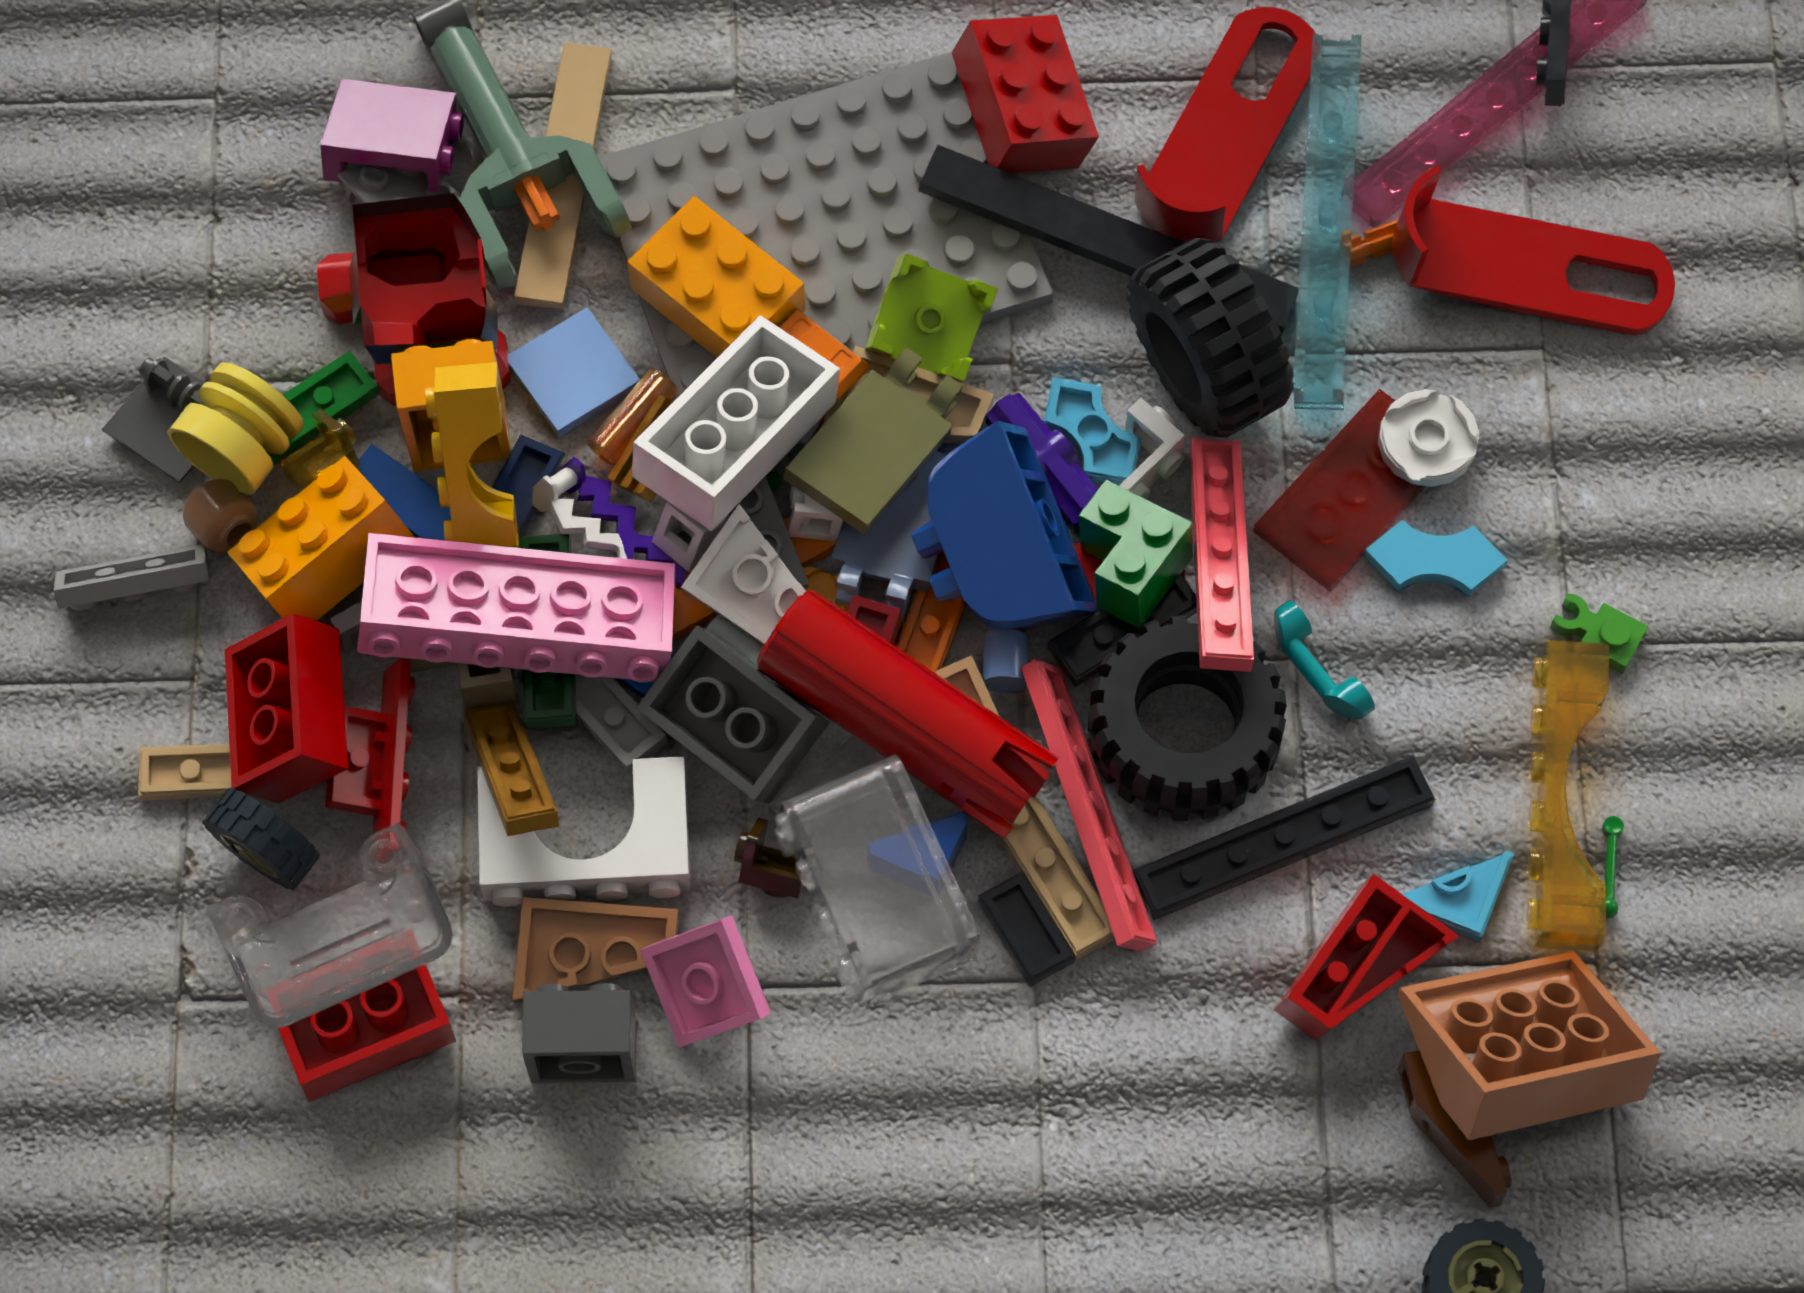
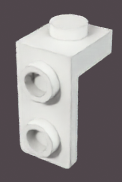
(1160, 439)

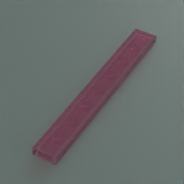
(1479, 110)

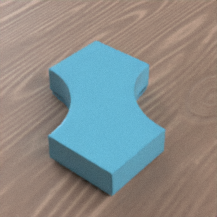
(1079, 415)
(1458, 560)

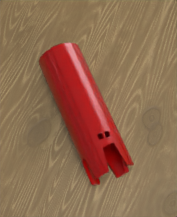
(905, 711)

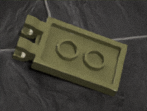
(874, 443)

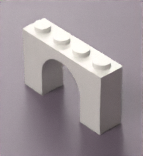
(648, 860)

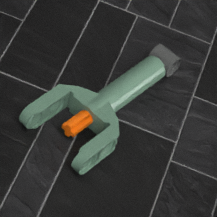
(514, 164)

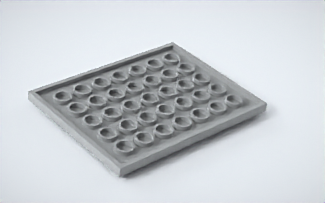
(832, 199)

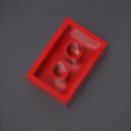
(1025, 94)
(286, 708)
(367, 1034)

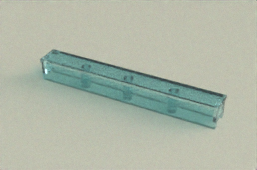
(1327, 224)

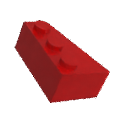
(1362, 955)

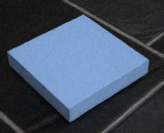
(572, 372)

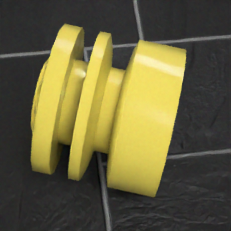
(236, 427)

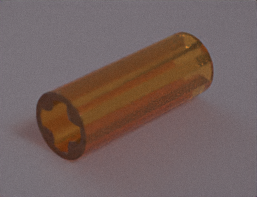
(619, 427)

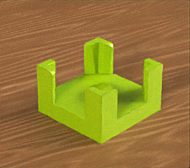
(931, 316)

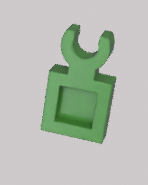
(1605, 627)

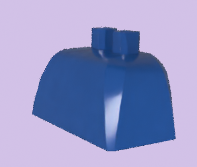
(1002, 535)

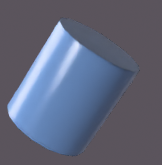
(1002, 660)

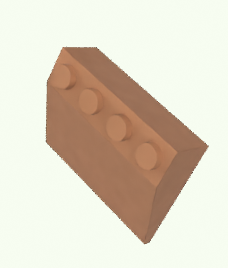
(1527, 1044)

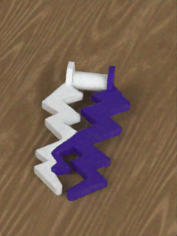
(623, 542)

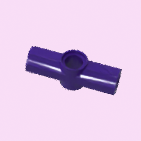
(1056, 454)

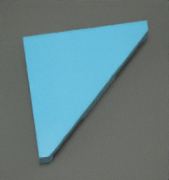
(1464, 897)

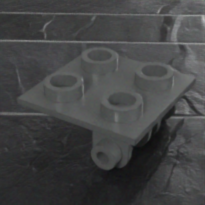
(150, 412)

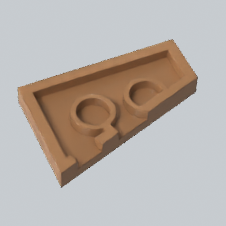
(584, 942)

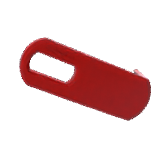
(1222, 136)
(1522, 262)

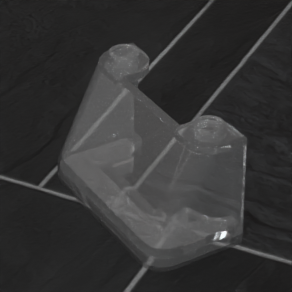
(339, 942)

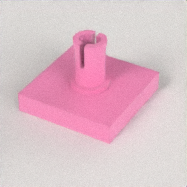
(705, 981)

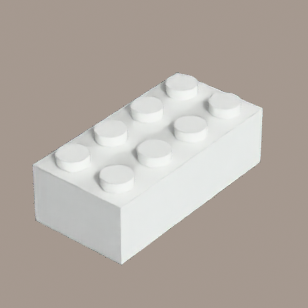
(735, 422)

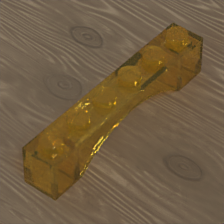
(1569, 893)

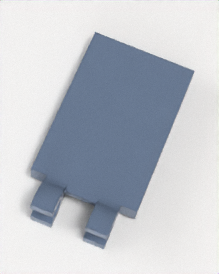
(888, 548)

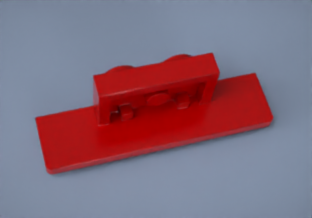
(376, 754)

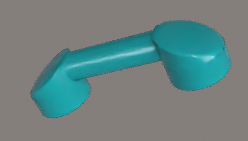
(1348, 698)

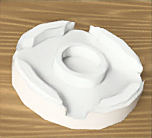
(1428, 438)

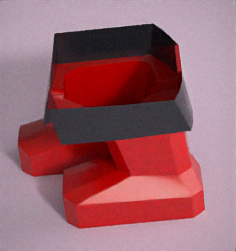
(412, 282)

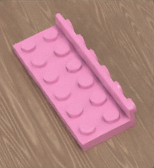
(516, 608)

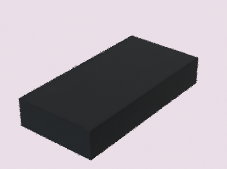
(1026, 929)

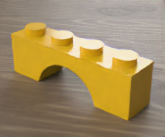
(468, 413)

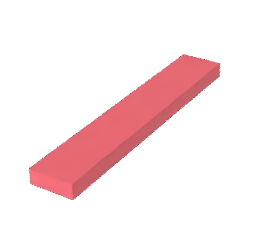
(1220, 555)
(1089, 806)

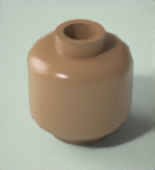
(219, 515)

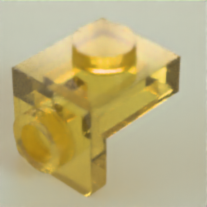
(334, 442)

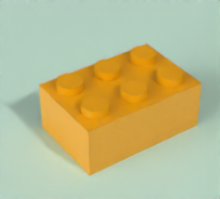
(711, 278)
(416, 371)
(317, 542)

